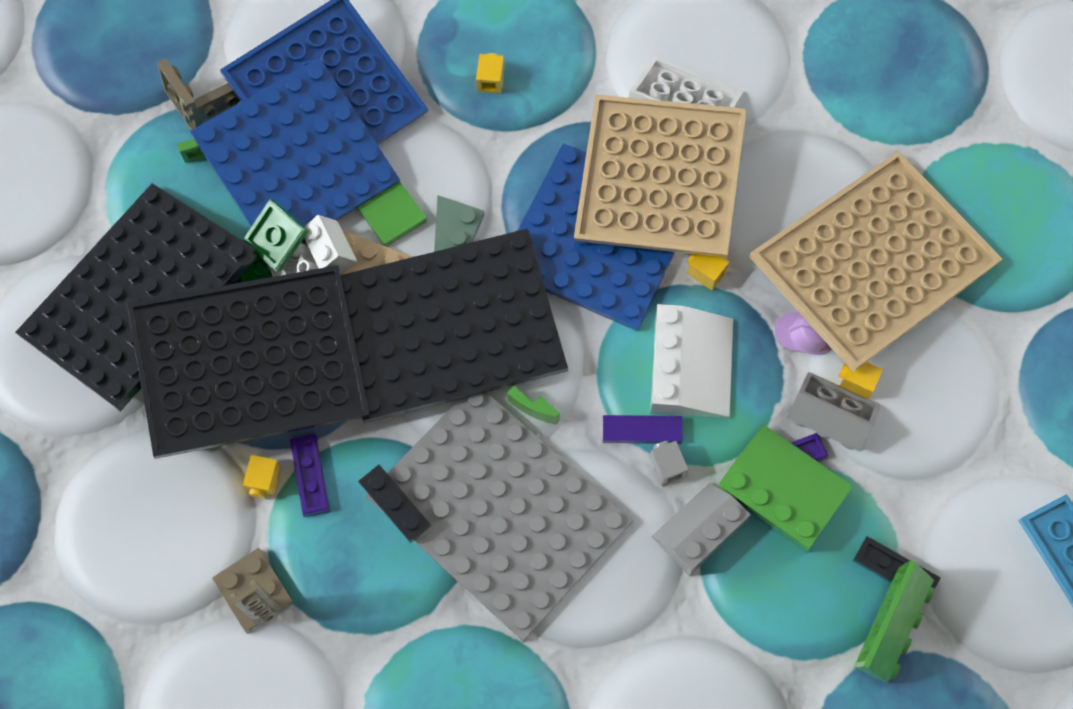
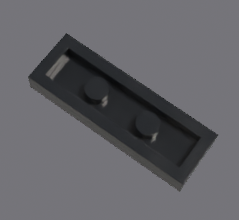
(394, 503)
(883, 560)

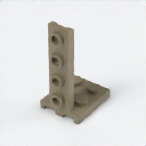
(194, 109)
(252, 590)

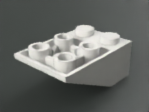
(321, 247)

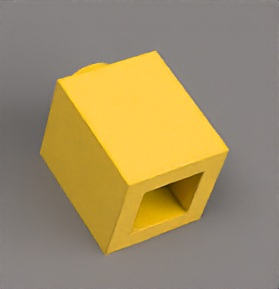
(490, 73)
(707, 269)
(862, 380)
(261, 476)

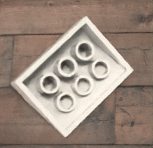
(676, 84)
(691, 362)

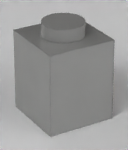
(668, 462)

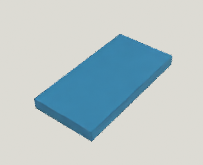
(1052, 535)

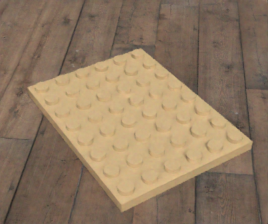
(875, 260)

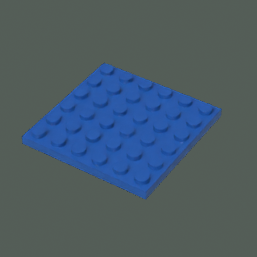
(350, 54)
(297, 148)
(595, 276)

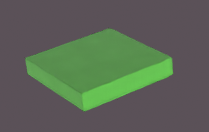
(392, 214)

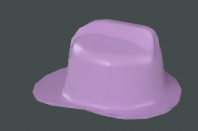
(798, 335)

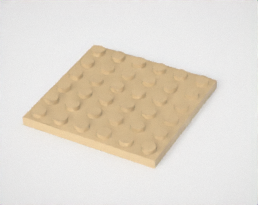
(660, 175)

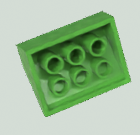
(785, 487)
(894, 622)

